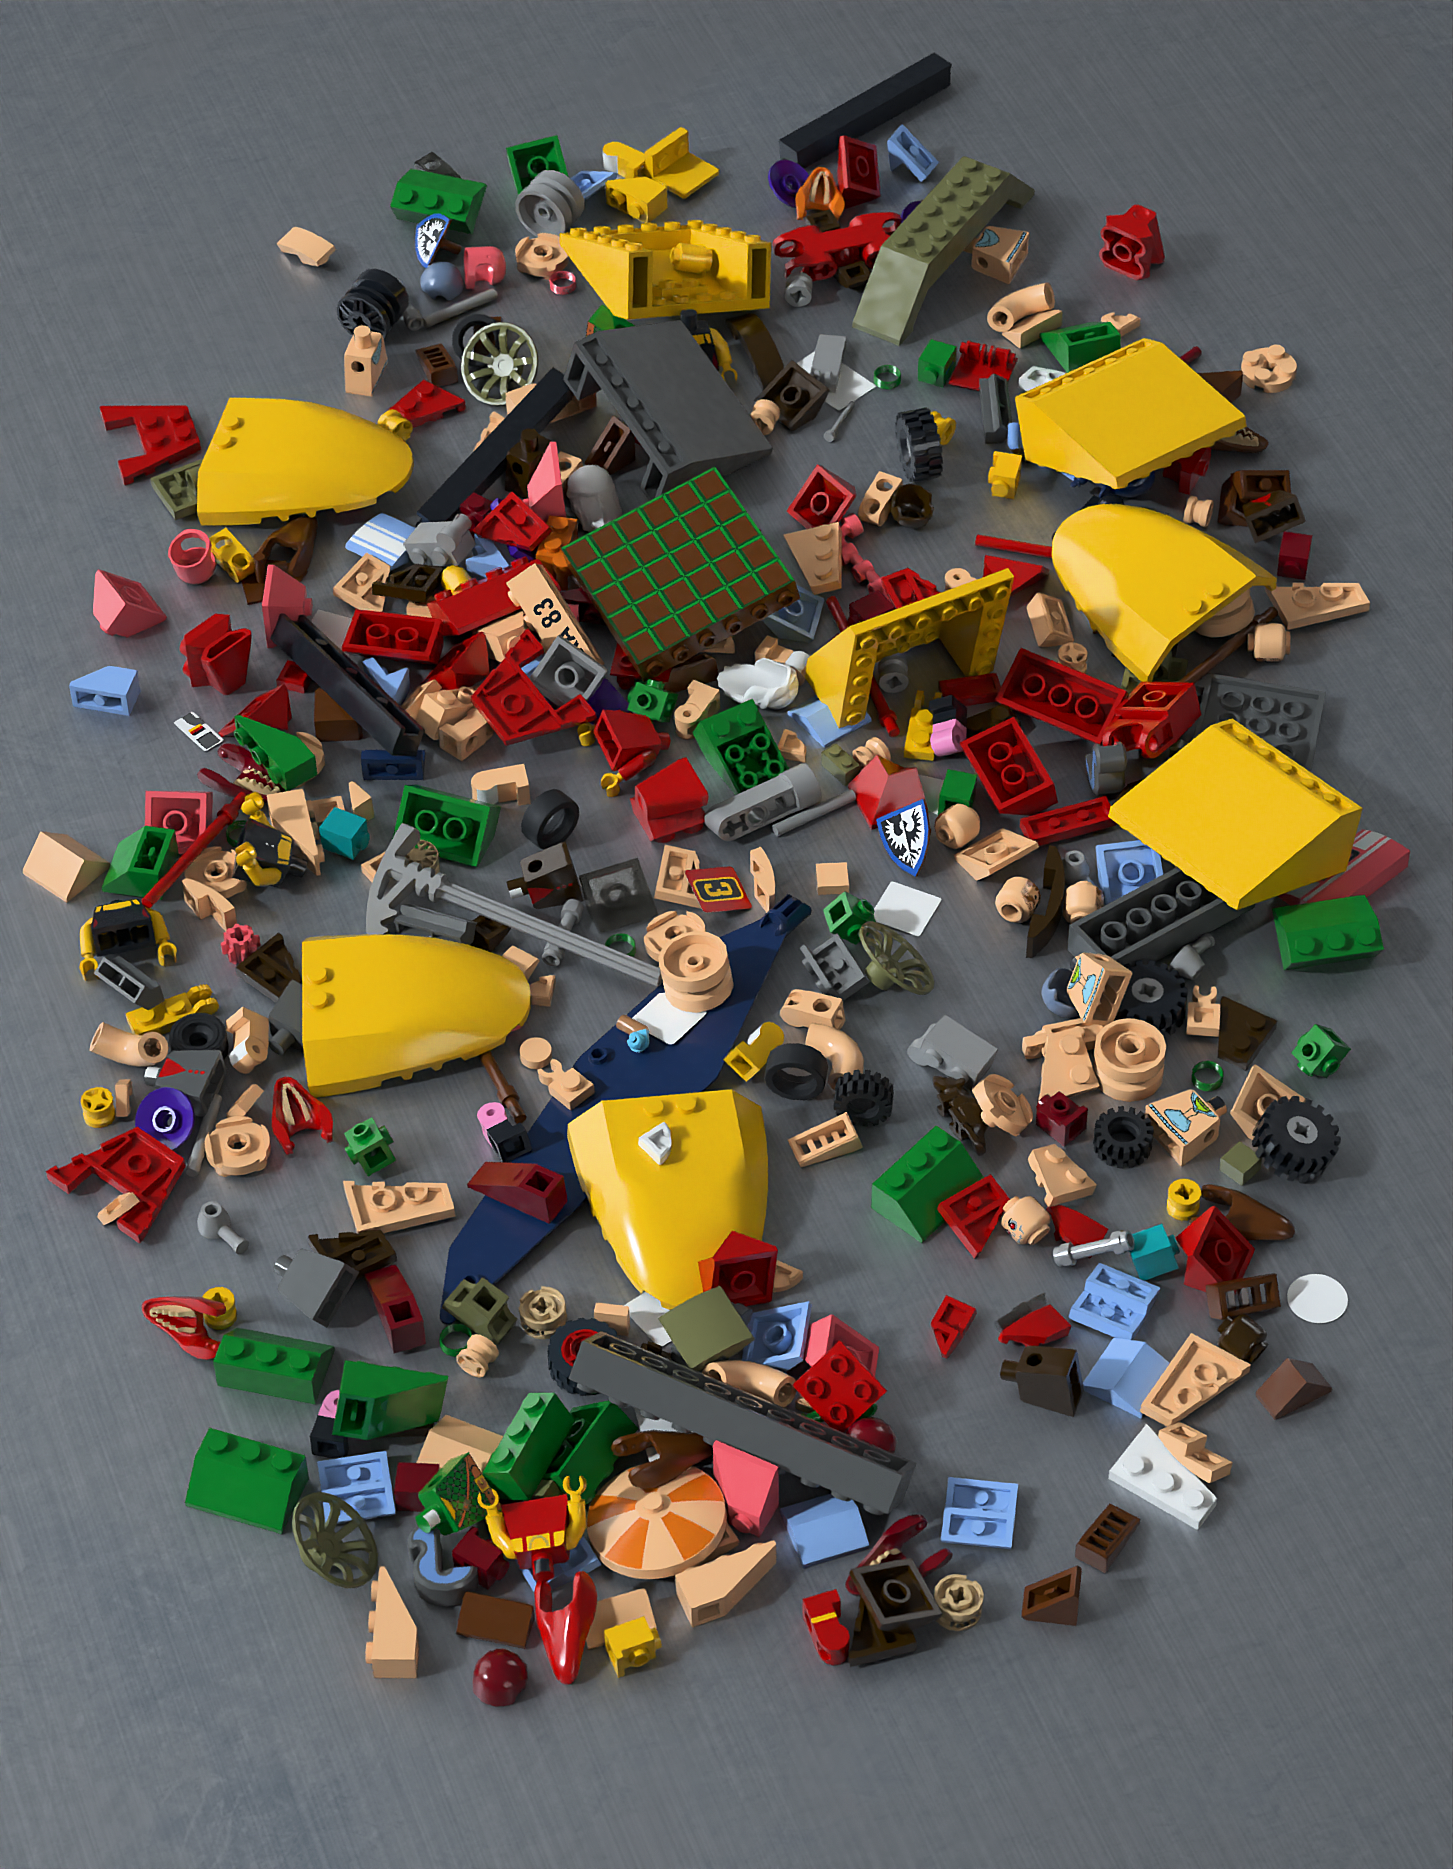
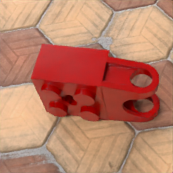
(1153, 717)

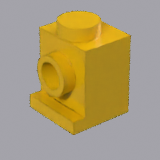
(1005, 474)
(631, 1644)

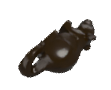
(963, 1111)

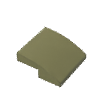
(706, 1328)

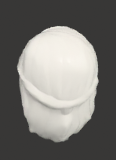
(593, 497)
(766, 682)

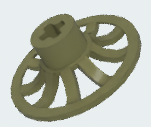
(503, 365)
(885, 969)
(326, 1547)

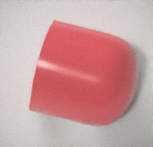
(483, 264)
(194, 564)

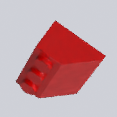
(394, 637)
(1010, 769)

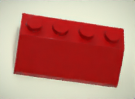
(479, 601)
(1060, 696)

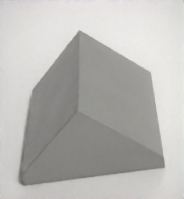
(567, 673)

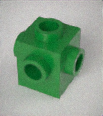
(652, 700)
(847, 915)
(1320, 1051)
(369, 1146)

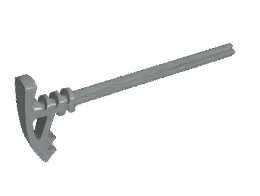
(411, 876)

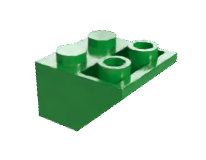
(141, 861)

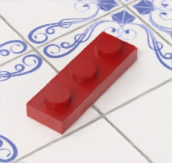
(1068, 821)

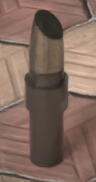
(1020, 1311)

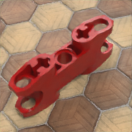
(825, 251)

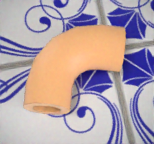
(1019, 305)
(128, 1047)
(837, 1048)
(755, 1379)

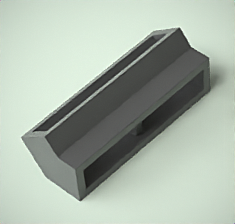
(995, 408)
(430, 923)
(130, 982)

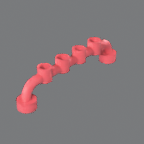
(861, 568)

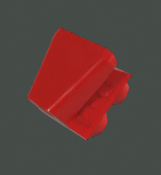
(1132, 242)
(217, 654)
(670, 802)

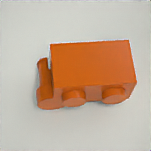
(549, 550)

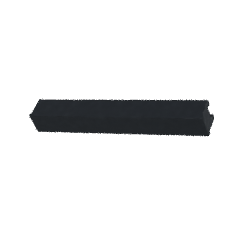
(867, 110)
(489, 458)
(348, 685)

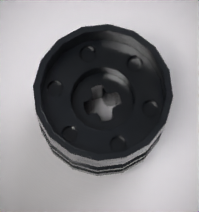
(374, 302)

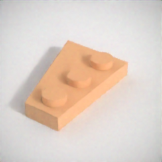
(819, 556)
(1311, 605)
(397, 1206)
(1192, 1380)

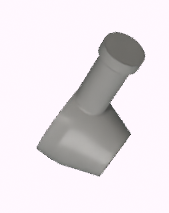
(1076, 868)
(1188, 959)
(215, 1223)

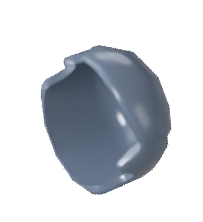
(443, 280)
(1055, 994)

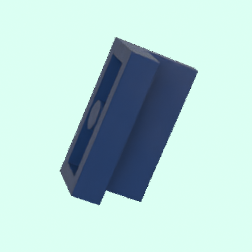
(384, 766)

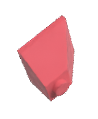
(546, 487)
(283, 596)
(123, 605)
(182, 811)
(828, 1331)
(747, 1486)

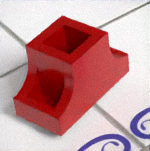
(1188, 470)

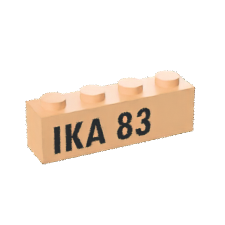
(547, 610)

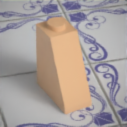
(503, 633)

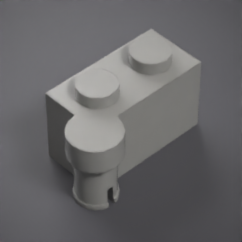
(440, 542)
(953, 1051)

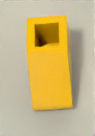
(637, 197)

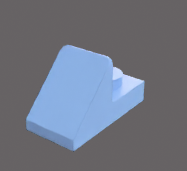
(908, 150)
(485, 559)
(394, 684)

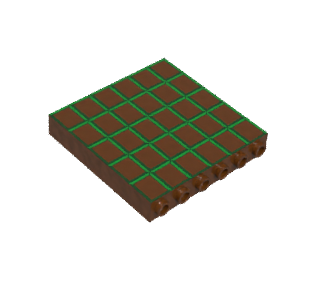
(680, 574)

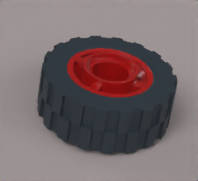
(565, 1347)

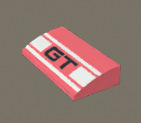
(1371, 865)

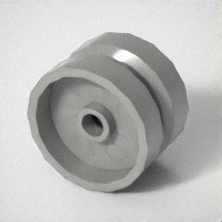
(549, 203)

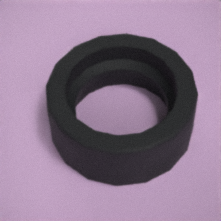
(463, 326)
(540, 812)
(801, 1057)

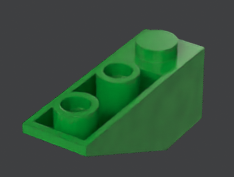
(281, 753)

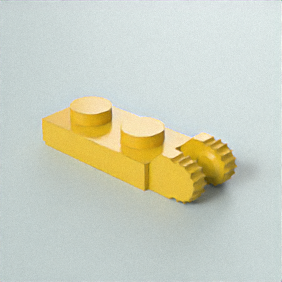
(920, 730)
(166, 1014)

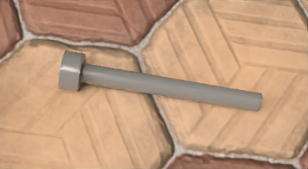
(830, 435)

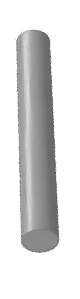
(460, 307)
(814, 812)
(206, 1126)

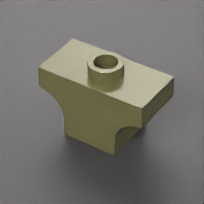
(481, 1309)

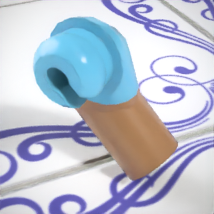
(637, 1033)

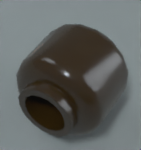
(1242, 1338)

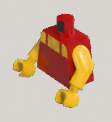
(539, 1529)

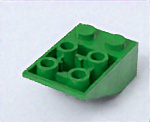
(1082, 343)
(740, 747)
(386, 1400)

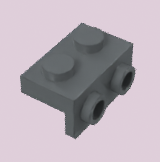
(835, 968)

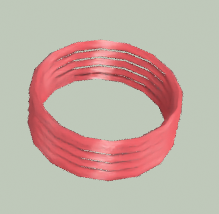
(555, 288)

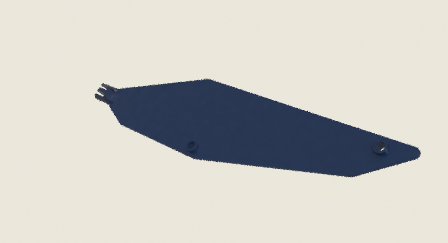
(502, 1236)

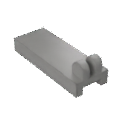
(828, 360)

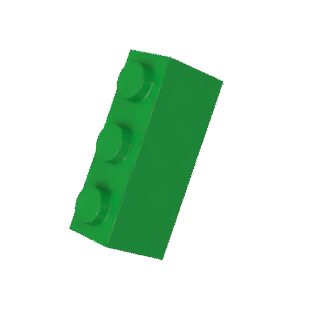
(428, 193)
(452, 823)
(1327, 932)
(922, 1180)
(272, 1365)
(528, 1446)
(588, 1447)
(246, 1480)

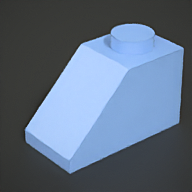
(107, 690)

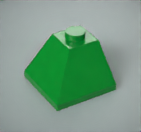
(533, 158)

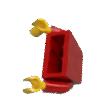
(627, 743)

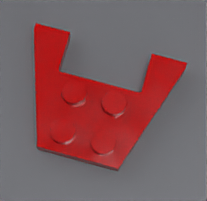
(164, 433)
(516, 706)
(129, 1164)

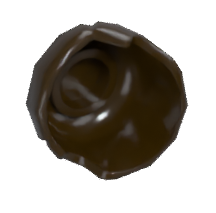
(912, 506)

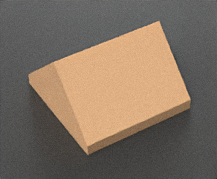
(63, 865)

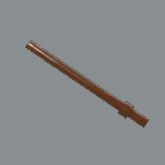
(1229, 647)
(506, 1093)

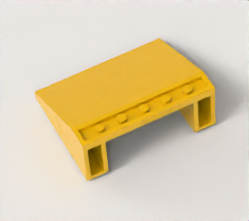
(637, 280)
(1123, 416)
(963, 618)
(1241, 817)

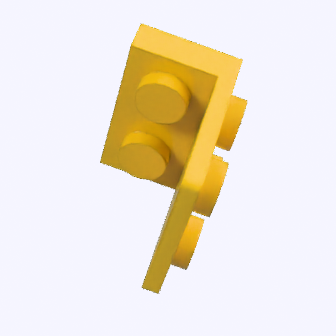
(676, 167)

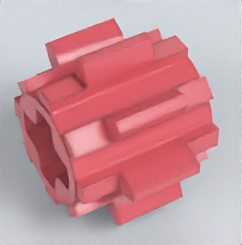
(239, 943)

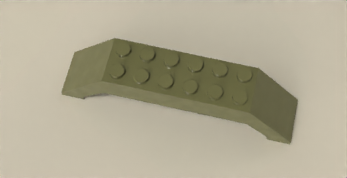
(930, 243)

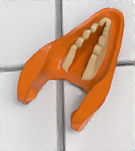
(819, 193)

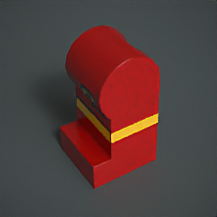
(822, 1621)

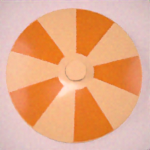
(658, 1528)

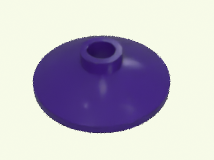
(785, 180)
(156, 1110)

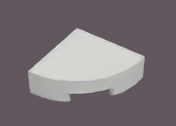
(657, 1143)

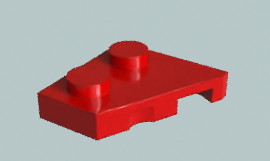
(427, 403)
(513, 525)
(907, 587)
(975, 1212)

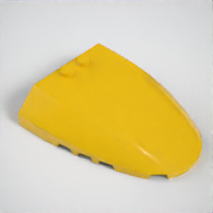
(295, 460)
(1147, 579)
(401, 1006)
(686, 1207)

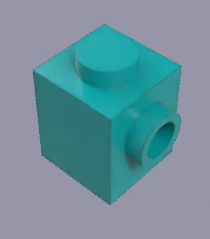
(344, 833)
(1154, 1252)

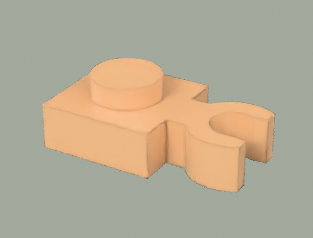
(1203, 1014)
(567, 1087)

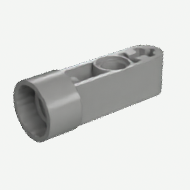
(764, 803)

